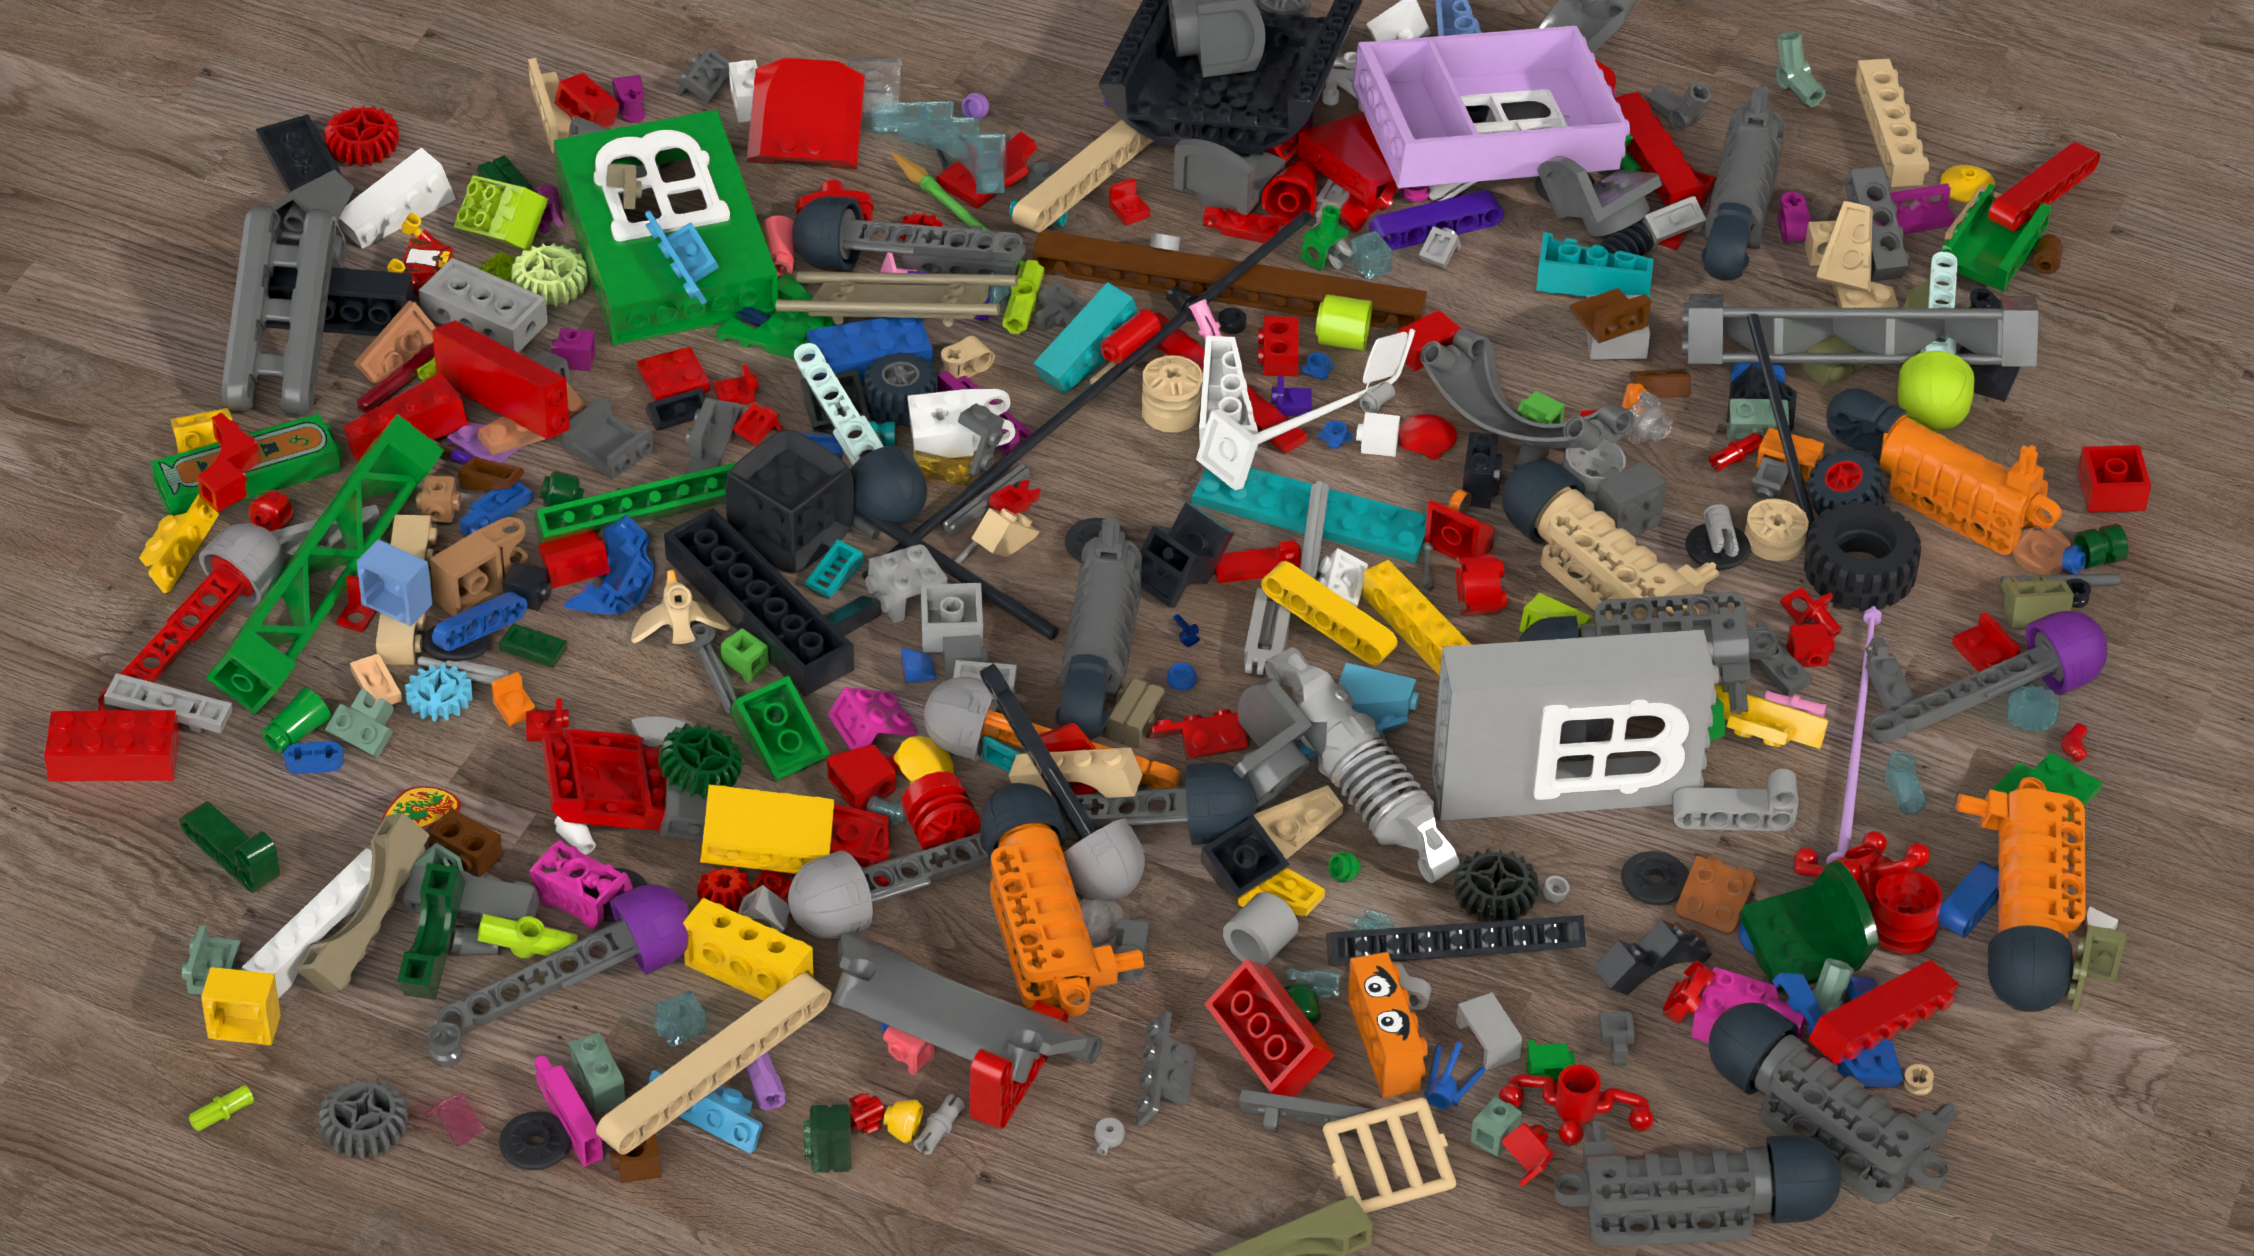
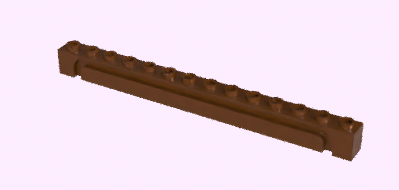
(1258, 288)

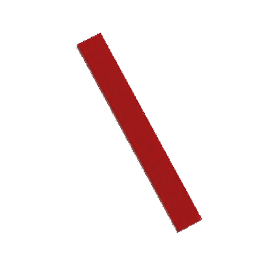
(1263, 412)

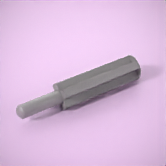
(475, 672)

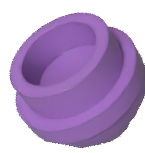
(975, 106)

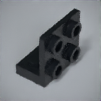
(1751, 385)

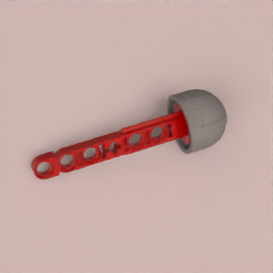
(238, 568)

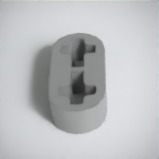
(1165, 242)

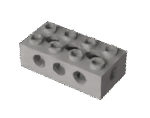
(483, 304)

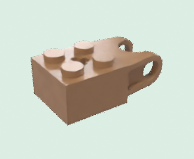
(476, 566)

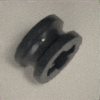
(2083, 589)

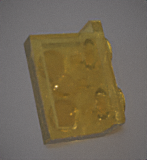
(946, 469)

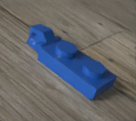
(495, 506)

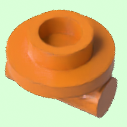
(1632, 395)

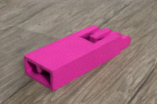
(570, 1109)

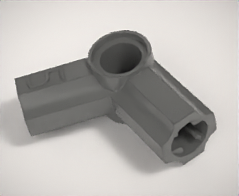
(1680, 111)

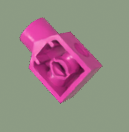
(1732, 989)

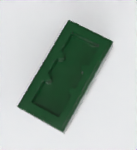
(533, 645)

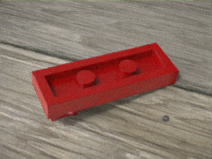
(1256, 562)

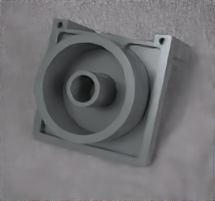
(1222, 34)
(1223, 176)
(1604, 206)
(1276, 728)

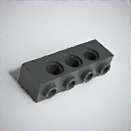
(1873, 182)
(956, 265)

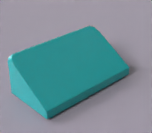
(998, 754)

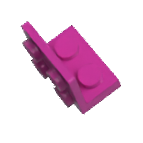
(865, 712)

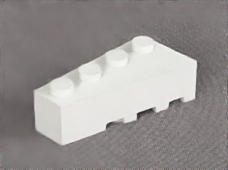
(411, 187)
(1224, 385)

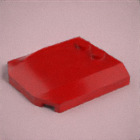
(806, 113)
(604, 779)

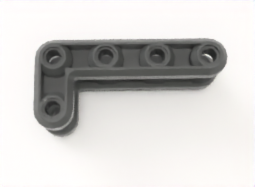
(313, 255)

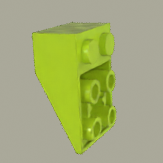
(501, 212)

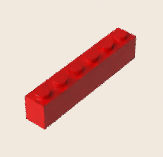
(1657, 154)
(1884, 1012)

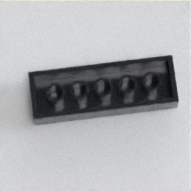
(357, 299)

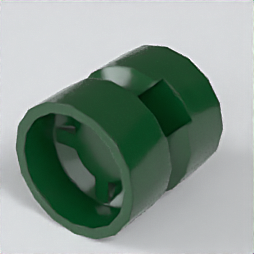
(2103, 546)

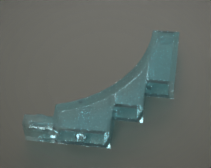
(960, 137)

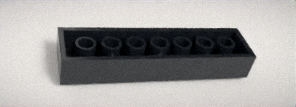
(759, 601)

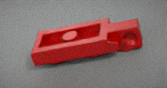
(1236, 225)

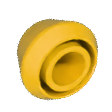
(904, 1119)

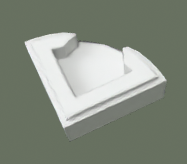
(2100, 919)

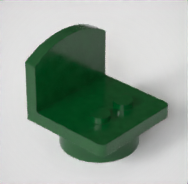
(1810, 925)

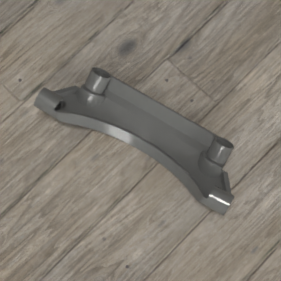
(950, 1013)

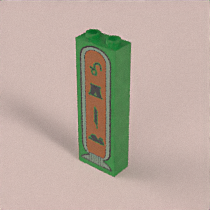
(286, 457)

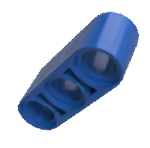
(1970, 900)

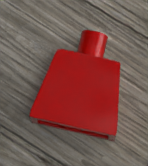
(862, 774)

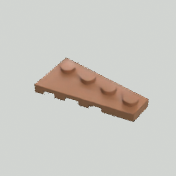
(507, 435)

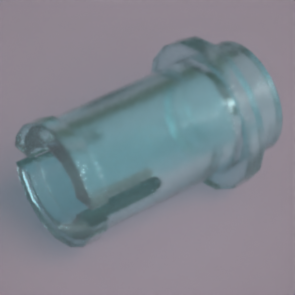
(887, 807)

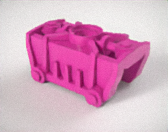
(568, 892)

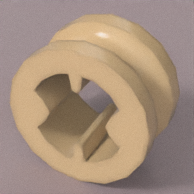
(1919, 1071)

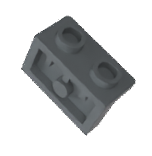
(706, 75)

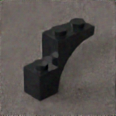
(1664, 946)

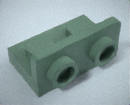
(1751, 417)

